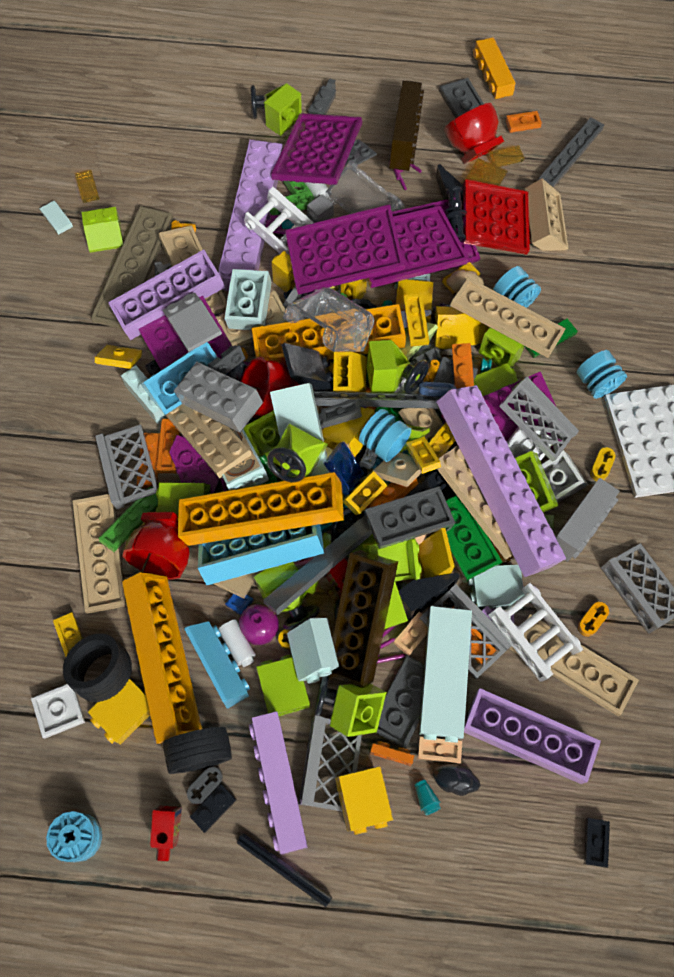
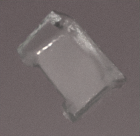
(359, 192)
(344, 321)

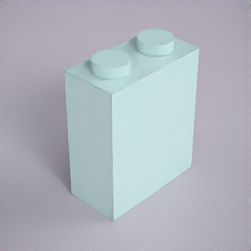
(497, 587)
(312, 650)

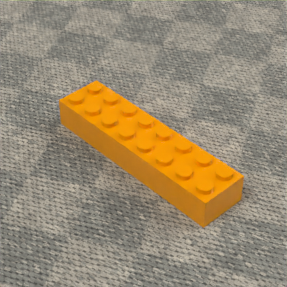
(309, 334)
(260, 509)
(161, 656)

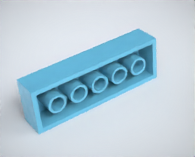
(258, 552)

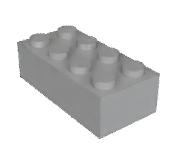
(218, 396)
(587, 519)

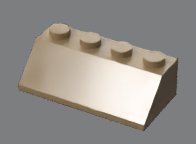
(546, 217)

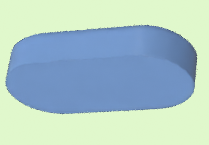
(435, 388)

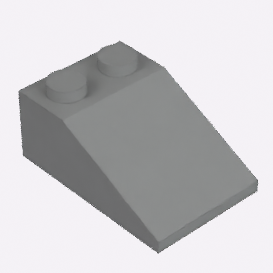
(191, 321)

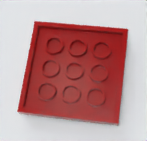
(496, 217)

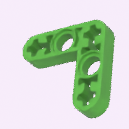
(300, 198)

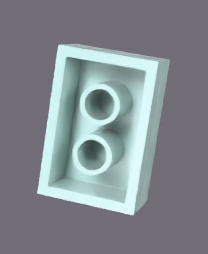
(248, 299)

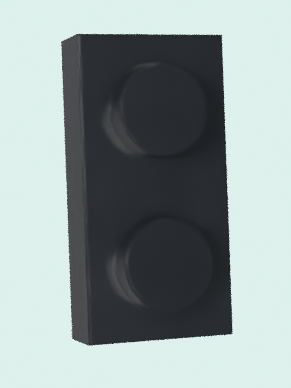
(213, 808)
(596, 842)

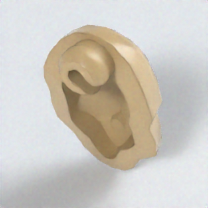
(459, 277)

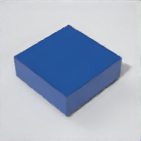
(238, 603)

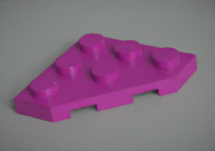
(191, 466)

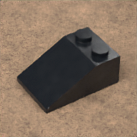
(308, 367)
(424, 592)

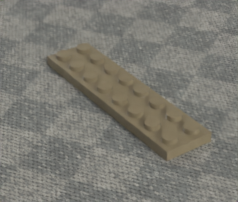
(133, 261)

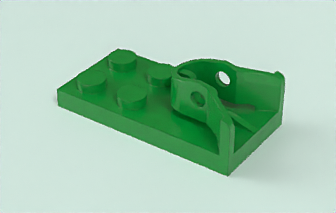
(469, 542)

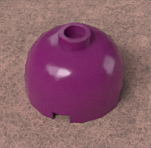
(259, 624)

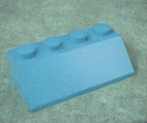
(162, 385)
(217, 663)

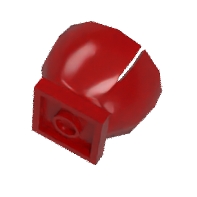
(474, 132)
(268, 377)
(160, 538)

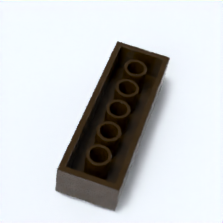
(406, 126)
(362, 616)

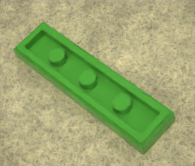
(127, 522)

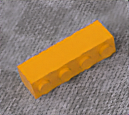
(494, 68)

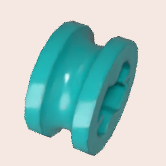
(485, 365)

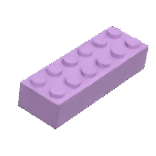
(150, 298)
(531, 736)
(279, 783)

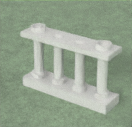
(288, 211)
(528, 650)

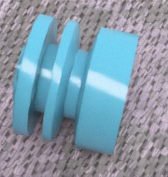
(518, 287)
(601, 374)
(385, 435)
(87, 833)

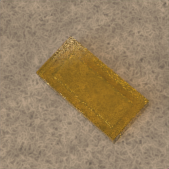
(506, 156)
(87, 186)

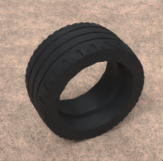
(84, 654)
(197, 750)

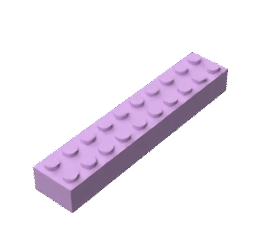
(244, 246)
(500, 480)

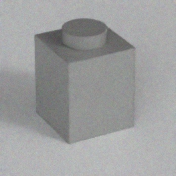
(320, 209)

